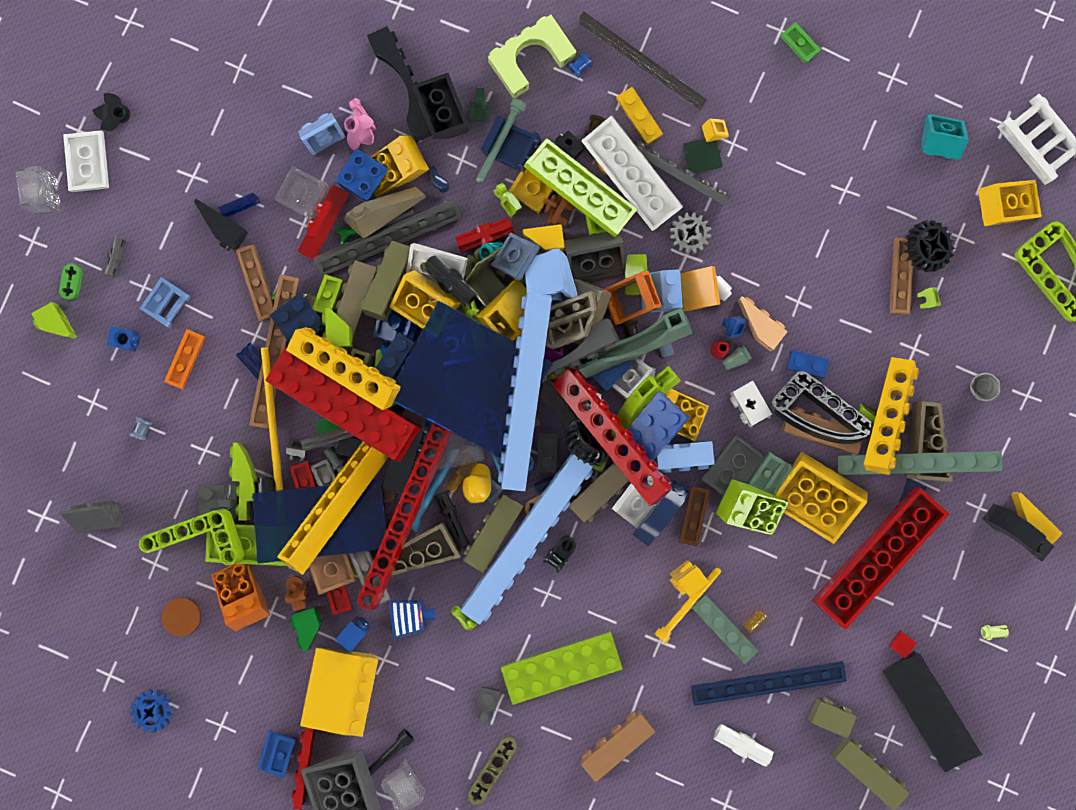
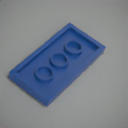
(656, 426)

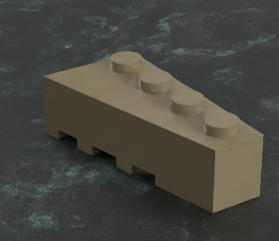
(425, 549)

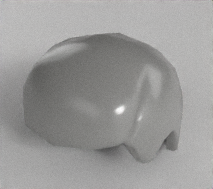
(985, 387)

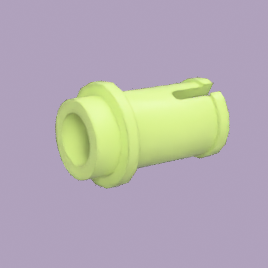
(989, 632)

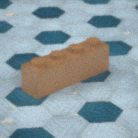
(816, 419)
(617, 745)

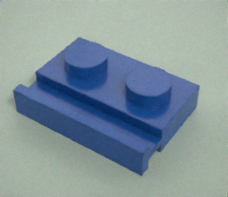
(277, 754)

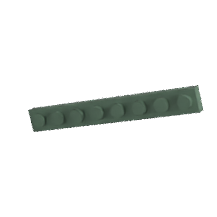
(928, 463)

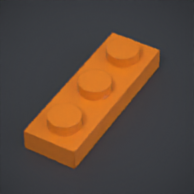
(184, 359)

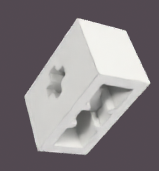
(759, 408)

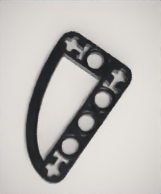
(822, 401)

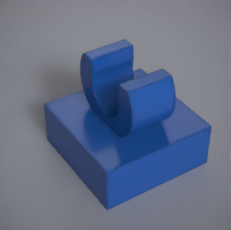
(735, 326)

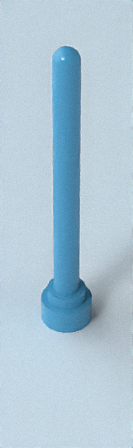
(428, 497)

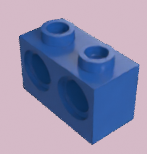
(353, 633)

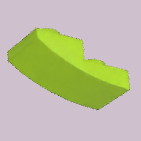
(634, 264)

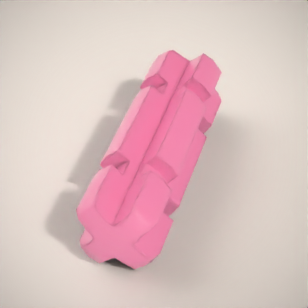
(359, 110)

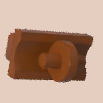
(555, 216)
(296, 592)

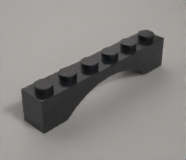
(385, 49)

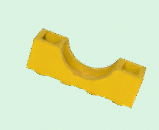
(688, 579)

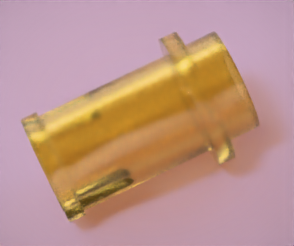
(755, 621)

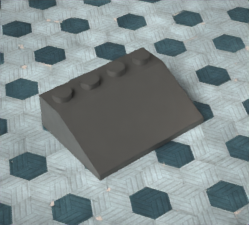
(341, 783)

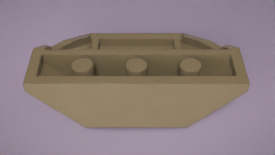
(571, 320)

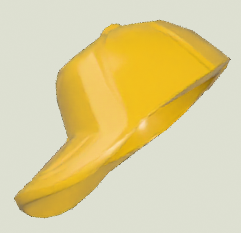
(477, 485)

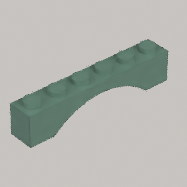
(664, 331)

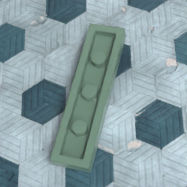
(724, 629)

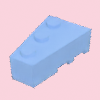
(685, 456)

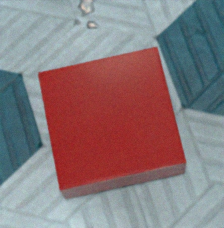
(902, 644)

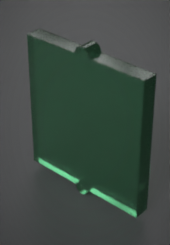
(702, 155)

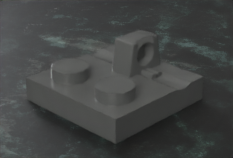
(216, 497)

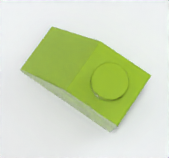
(53, 320)

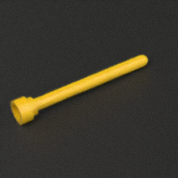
(664, 632)

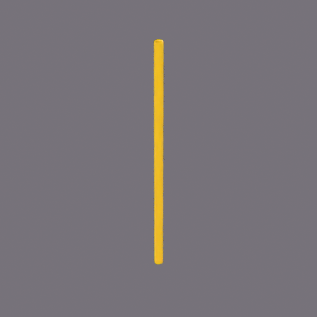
(272, 420)

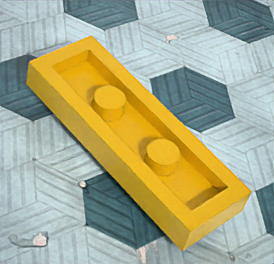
(639, 116)

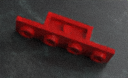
(321, 225)

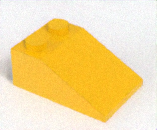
(1009, 202)

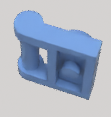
(160, 298)

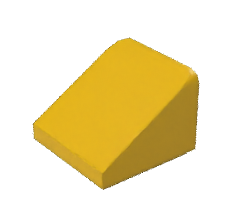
(714, 130)

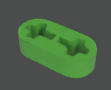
(70, 282)

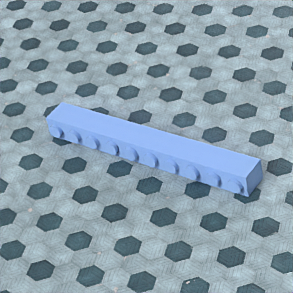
(526, 391)
(525, 539)

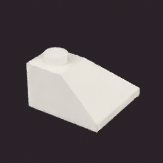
(632, 378)

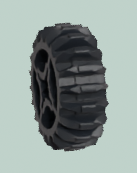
(922, 249)
(584, 444)

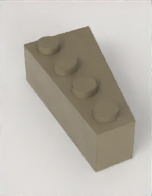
(927, 436)

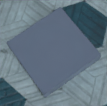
(515, 256)

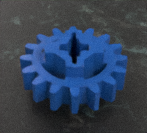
(145, 706)

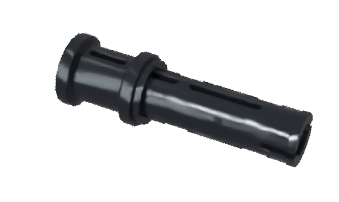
(448, 510)

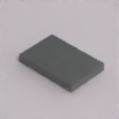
(735, 462)

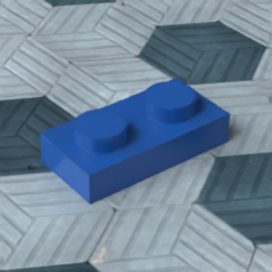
(811, 364)

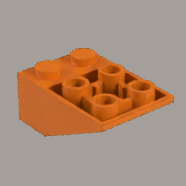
(240, 596)

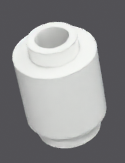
(723, 288)

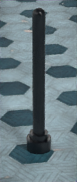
(404, 739)

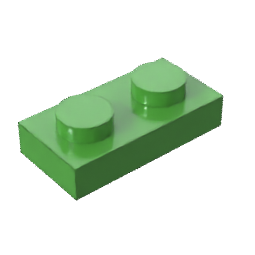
(800, 43)

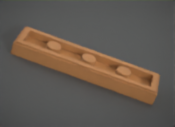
(901, 279)
(256, 281)

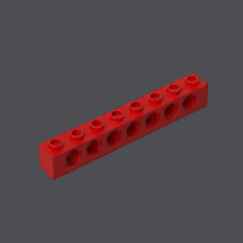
(566, 387)

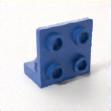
(361, 175)

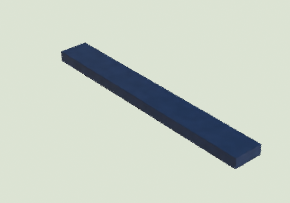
(768, 683)

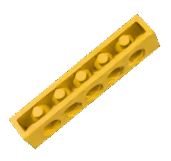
(301, 347)
(897, 369)

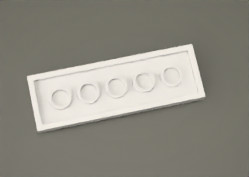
(632, 173)

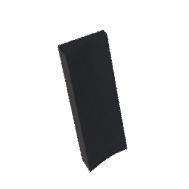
(931, 711)

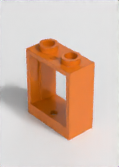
(648, 294)

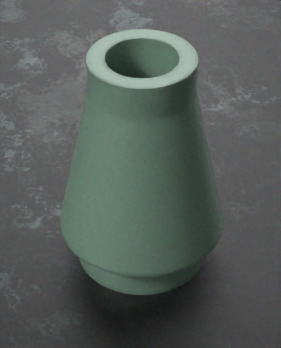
(737, 357)

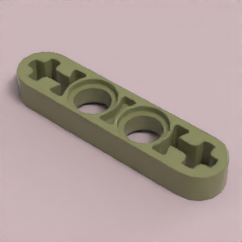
(493, 770)

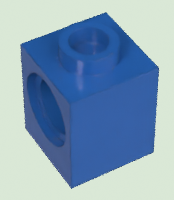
(115, 339)

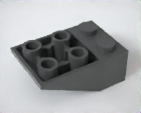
(93, 516)

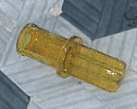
(459, 477)

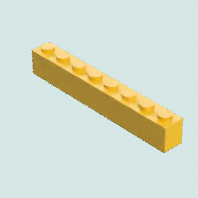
(332, 508)

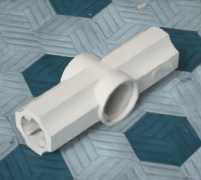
(743, 745)

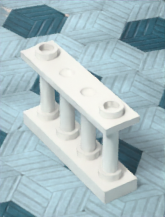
(1023, 145)

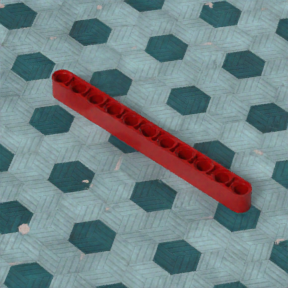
(399, 516)

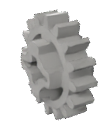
(696, 236)

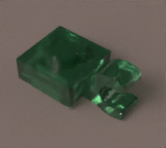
(479, 109)

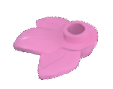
(360, 132)

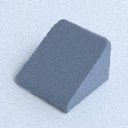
(665, 351)

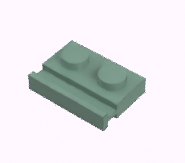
(770, 473)

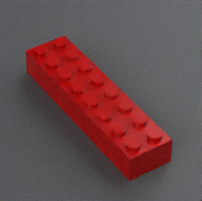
(376, 427)
(880, 557)

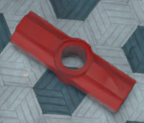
(484, 234)

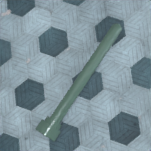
(517, 107)

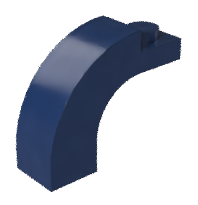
(661, 514)

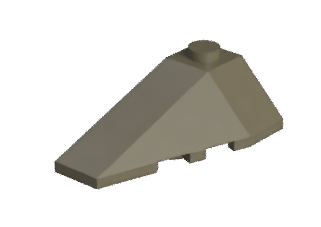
(376, 213)

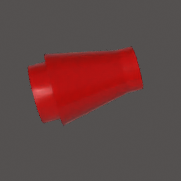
(715, 351)

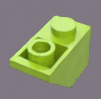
(337, 330)

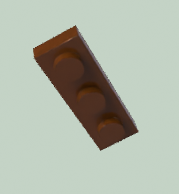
(694, 516)

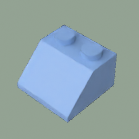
(668, 289)

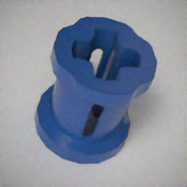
(580, 65)

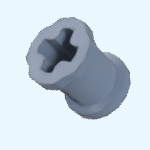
(141, 428)

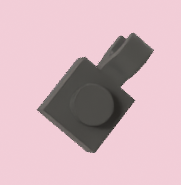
(487, 701)

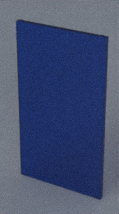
(283, 511)

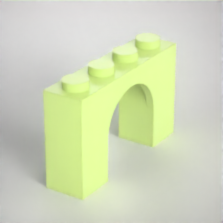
(545, 34)

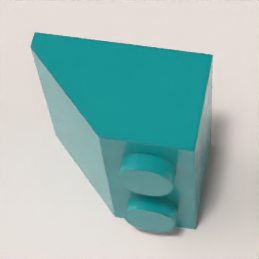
(944, 137)

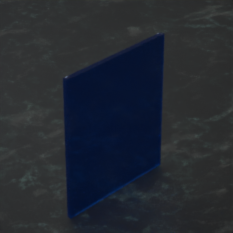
(461, 377)

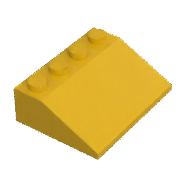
(821, 498)
(339, 691)

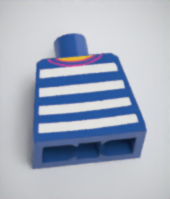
(409, 616)

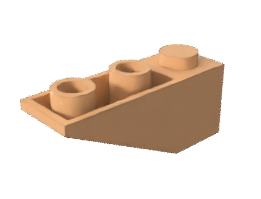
(763, 328)

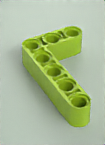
(194, 529)

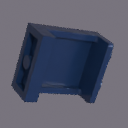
(516, 148)

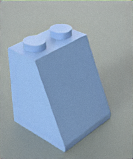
(551, 276)

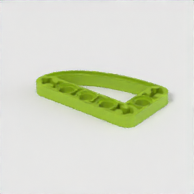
(1033, 253)

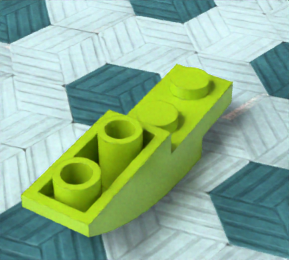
(645, 393)
(243, 471)

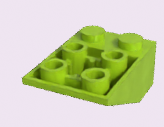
(751, 508)

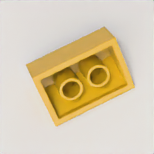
(418, 297)

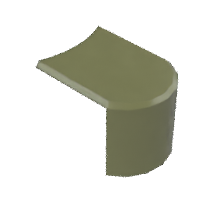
(484, 280)

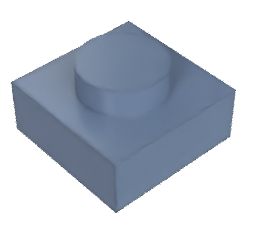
(496, 489)

